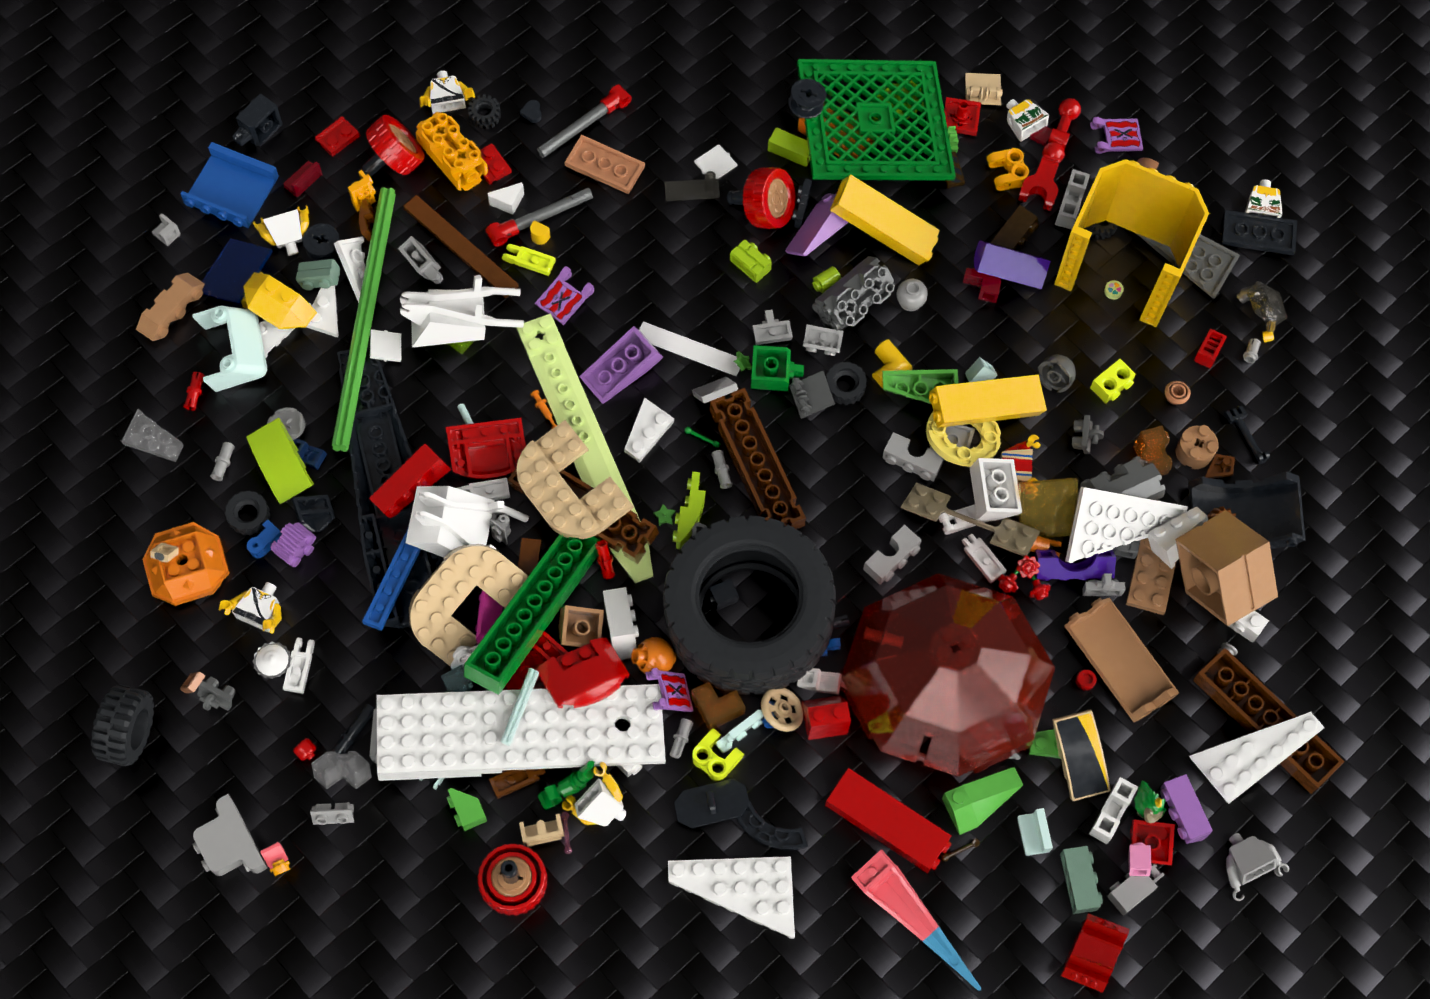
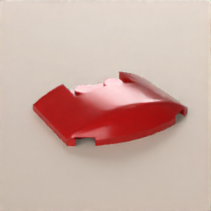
(486, 448)
(583, 674)

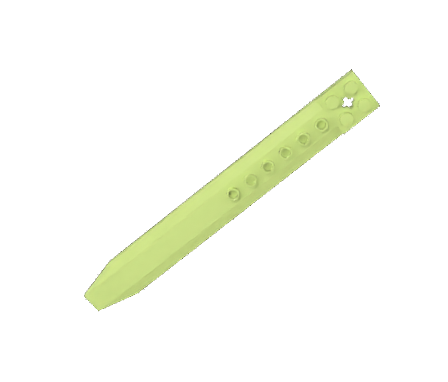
(570, 403)

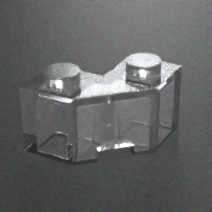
(333, 767)

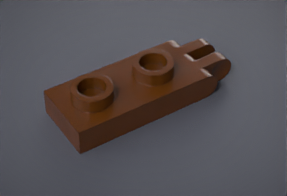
(514, 780)

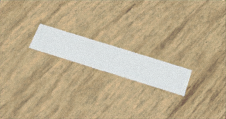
(690, 348)

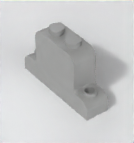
(227, 842)

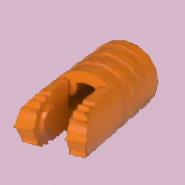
(1044, 544)

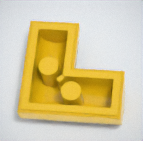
(891, 358)

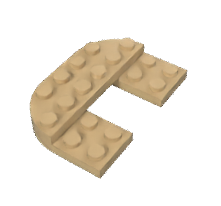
(554, 499)
(449, 586)

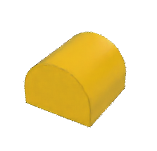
(539, 233)

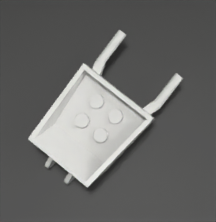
(452, 314)
(452, 518)

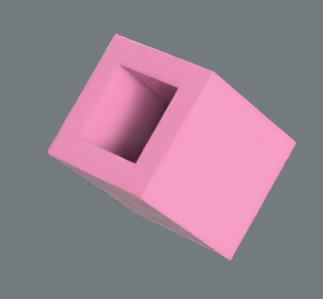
(1139, 859)

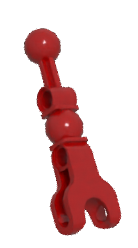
(1053, 153)

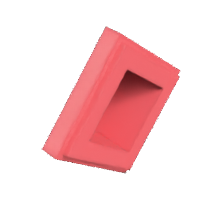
(273, 854)

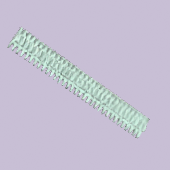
(519, 706)

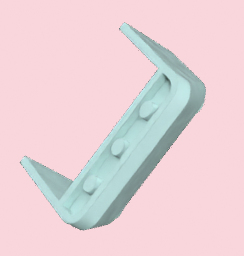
(247, 355)

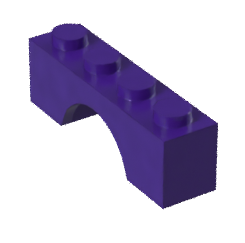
(1091, 568)

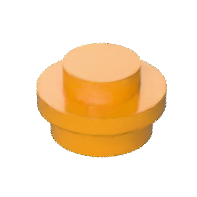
(280, 867)

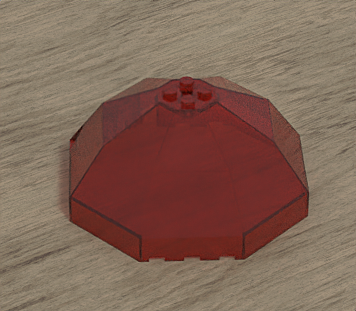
(970, 702)

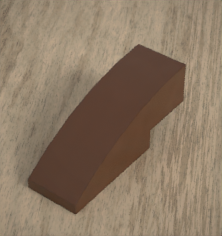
(529, 554)

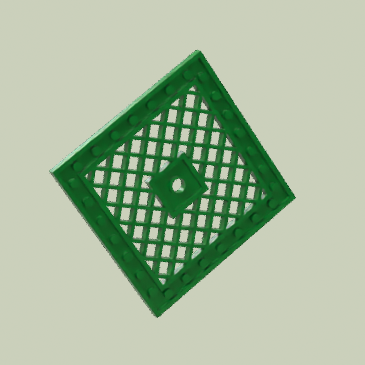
(924, 74)

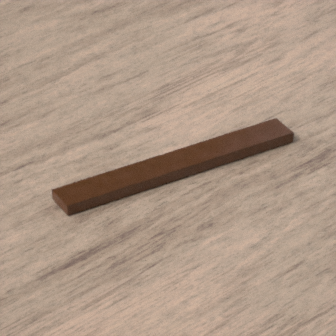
(459, 244)

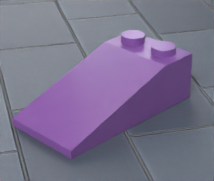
(816, 228)
(621, 365)

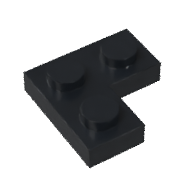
(803, 200)

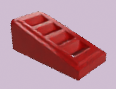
(1203, 356)

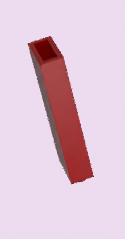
(889, 821)

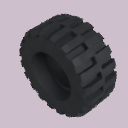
(122, 725)

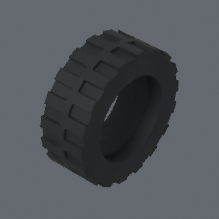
(853, 371)
(247, 498)

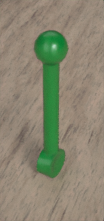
(688, 430)

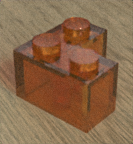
(1151, 447)
(717, 710)

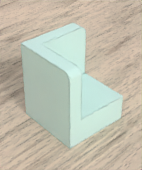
(980, 371)

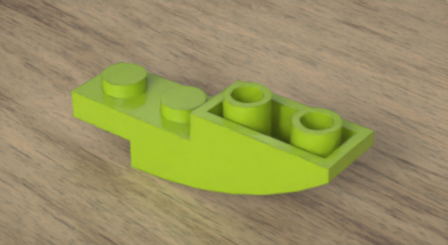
(690, 513)

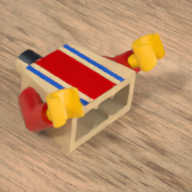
(1022, 458)

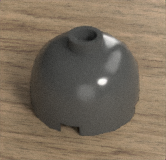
(1057, 373)

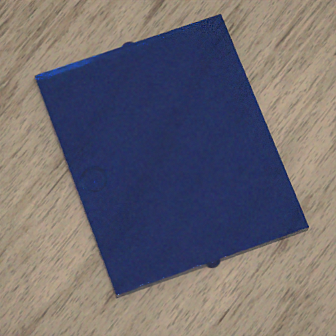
(234, 269)

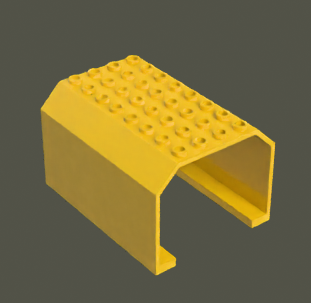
(1146, 205)

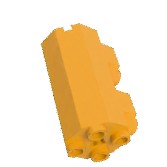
(451, 150)

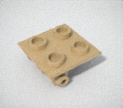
(983, 88)

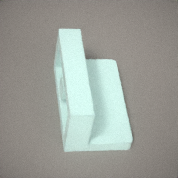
(1035, 833)

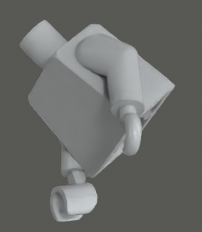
(1250, 860)

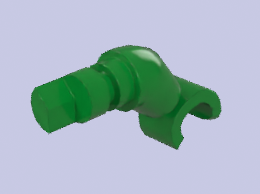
(568, 786)

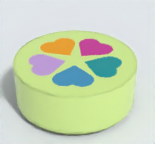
(1113, 289)

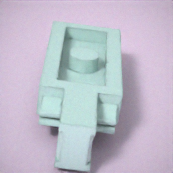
(739, 731)

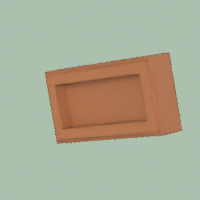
(192, 682)

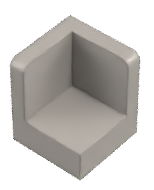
(166, 231)

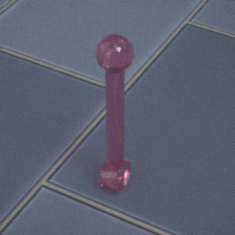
(564, 816)

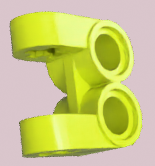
(712, 760)

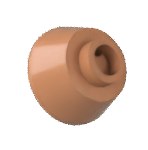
(1177, 392)

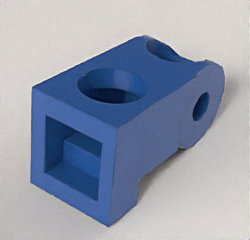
(261, 545)

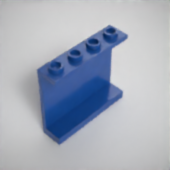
(231, 186)

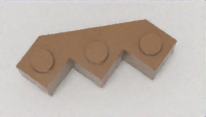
(169, 306)

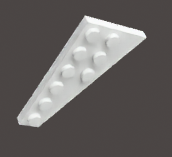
(1247, 759)

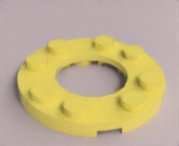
(962, 455)

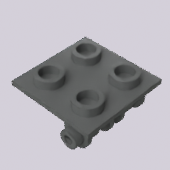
(811, 394)

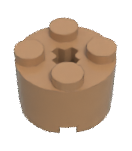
(1197, 447)

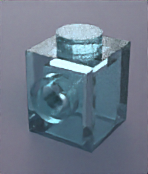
(455, 680)

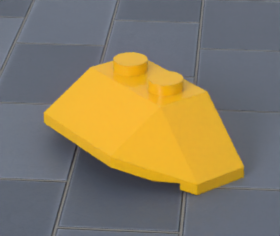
(277, 302)

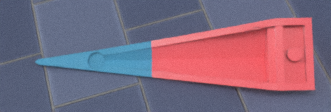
(890, 889)

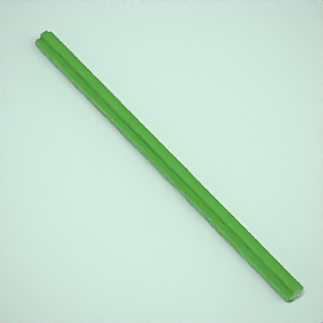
(363, 320)

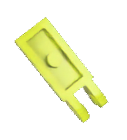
(529, 259)

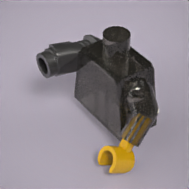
(1266, 304)

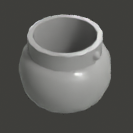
(911, 294)

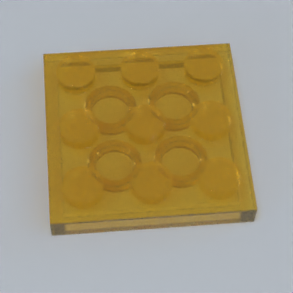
(1049, 505)

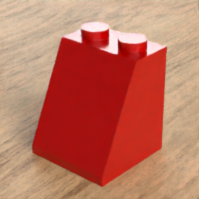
(826, 717)

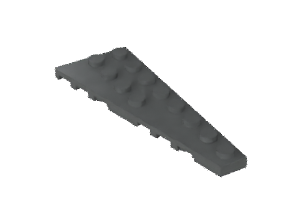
(1207, 264)

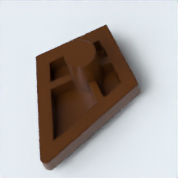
(1221, 466)

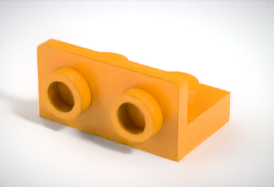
(361, 190)

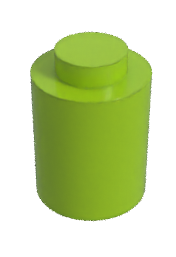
(826, 279)

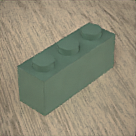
(1081, 879)

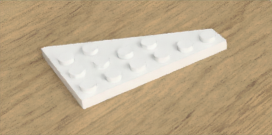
(1113, 520)
(746, 886)

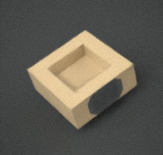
(164, 552)

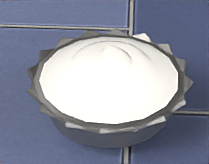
(272, 660)

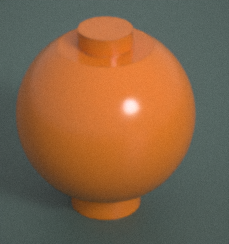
(654, 653)

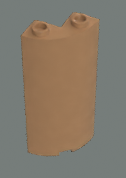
(1121, 659)

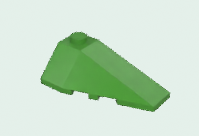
(917, 383)
(977, 800)

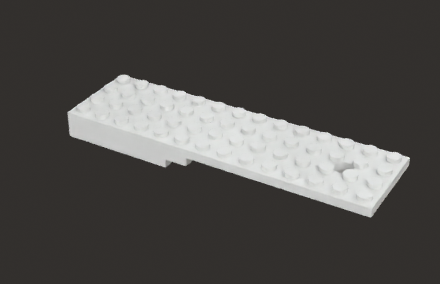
(463, 733)

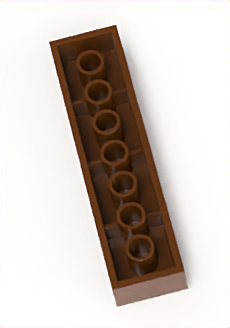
(1258, 708)

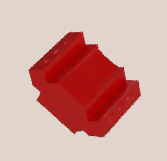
(1095, 952)

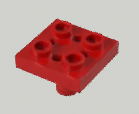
(961, 111)

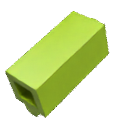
(789, 146)

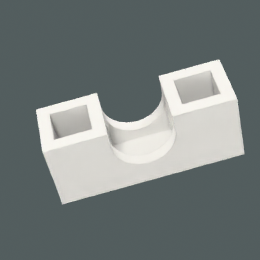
(1113, 810)

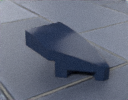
(310, 455)

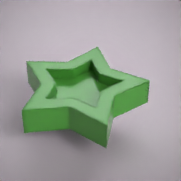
(742, 361)
(664, 515)

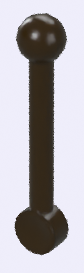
(974, 843)

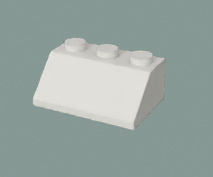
(995, 489)

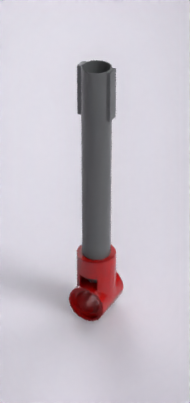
(616, 98)
(500, 233)

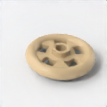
(782, 709)

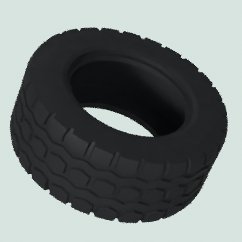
(742, 546)

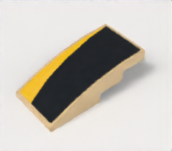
(1081, 755)

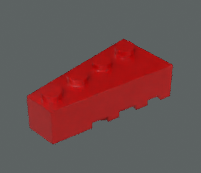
(399, 490)

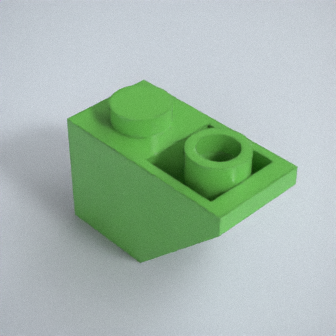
(468, 809)

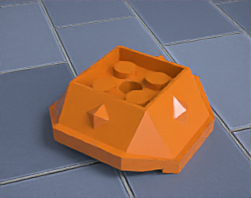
(196, 578)

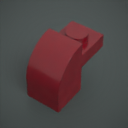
(988, 284)

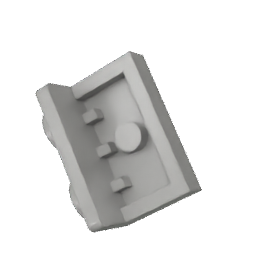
(822, 339)

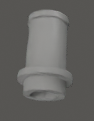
(1250, 354)

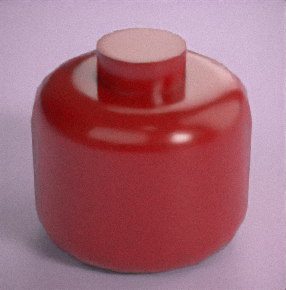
(305, 750)

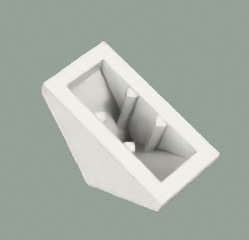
(507, 198)

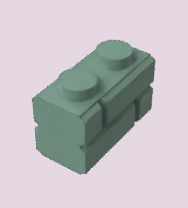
(318, 274)

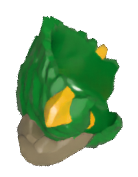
(1149, 804)

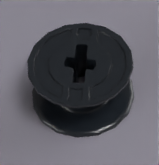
(807, 98)
(320, 242)

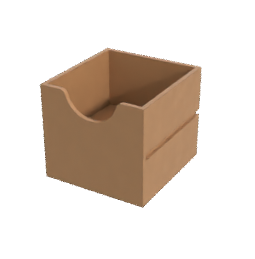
(1227, 567)

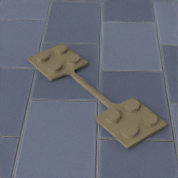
(1008, 535)

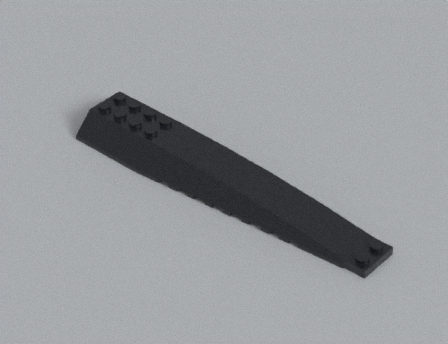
(376, 453)

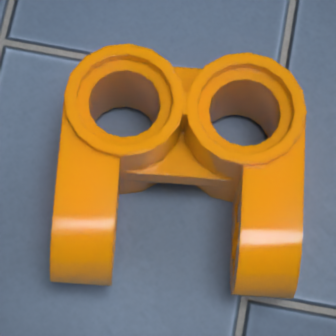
(1014, 168)

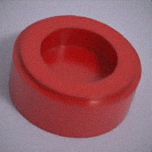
(1086, 679)

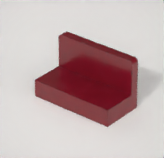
(303, 178)

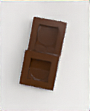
(366, 218)

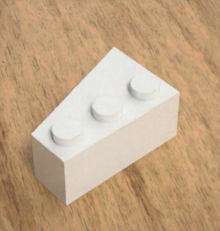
(1163, 537)
(620, 621)

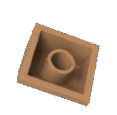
(579, 625)

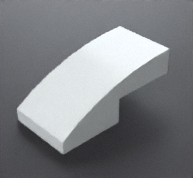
(820, 681)

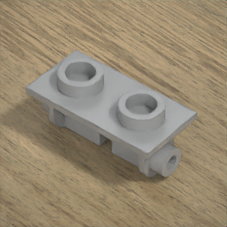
(500, 528)
(342, 814)

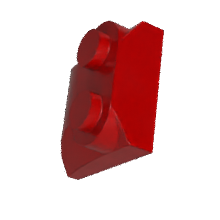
(1157, 835)

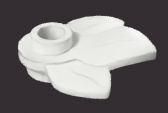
(461, 655)

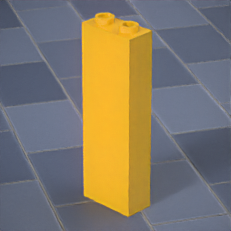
(885, 220)
(987, 401)

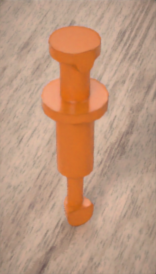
(541, 403)

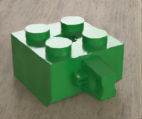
(773, 368)

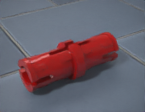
(194, 391)
(605, 559)

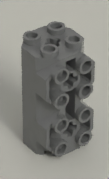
(852, 295)
(1132, 479)

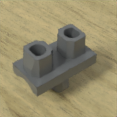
(1088, 433)
(215, 697)

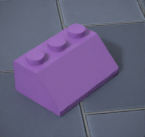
(1186, 809)

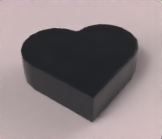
(531, 111)

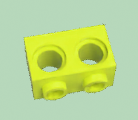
(1110, 379)

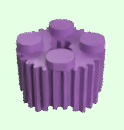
(294, 543)

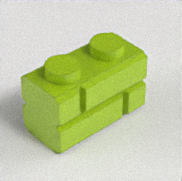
(750, 260)

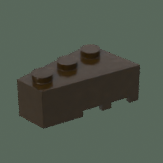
(1017, 229)

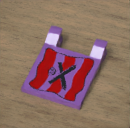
(1119, 134)
(562, 298)
(673, 691)

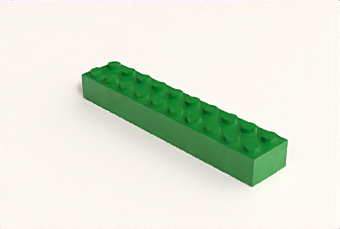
(530, 612)

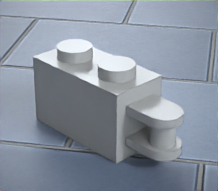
(421, 260)
(1133, 890)

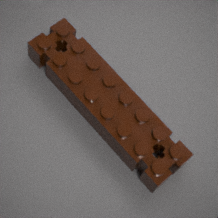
(756, 459)
(618, 532)

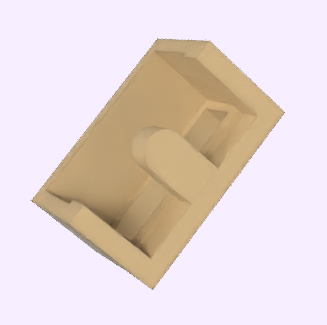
(542, 832)

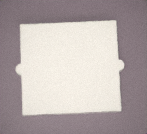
(717, 161)
(385, 345)

